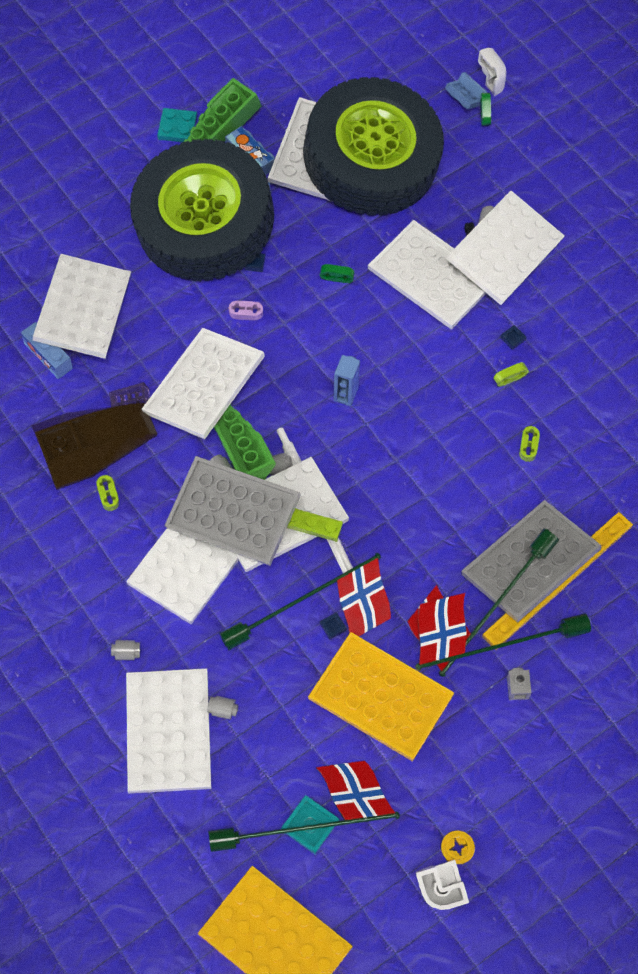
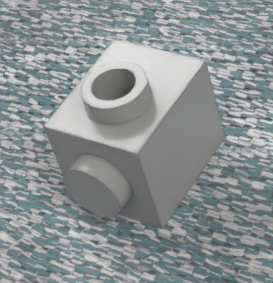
(519, 684)

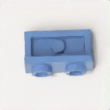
(466, 91)

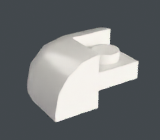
(494, 70)
(442, 886)

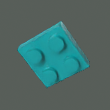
(176, 124)
(310, 813)

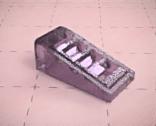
(134, 389)

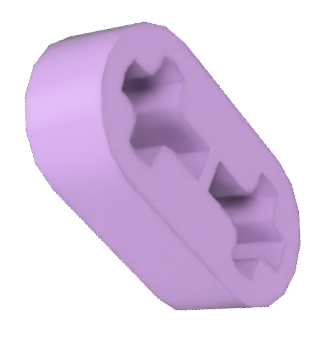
(245, 310)

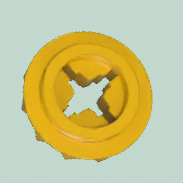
(462, 839)

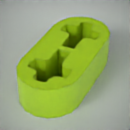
(511, 374)
(525, 443)
(111, 492)

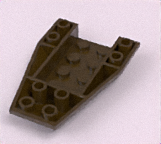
(91, 440)

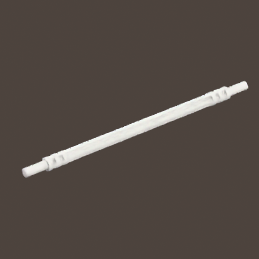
(336, 547)

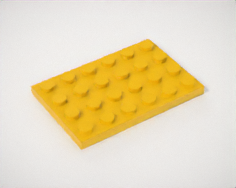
(381, 696)
(271, 932)

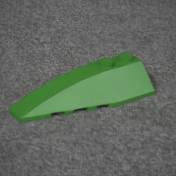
(226, 112)
(244, 445)

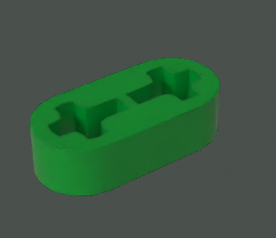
(485, 107)
(337, 273)

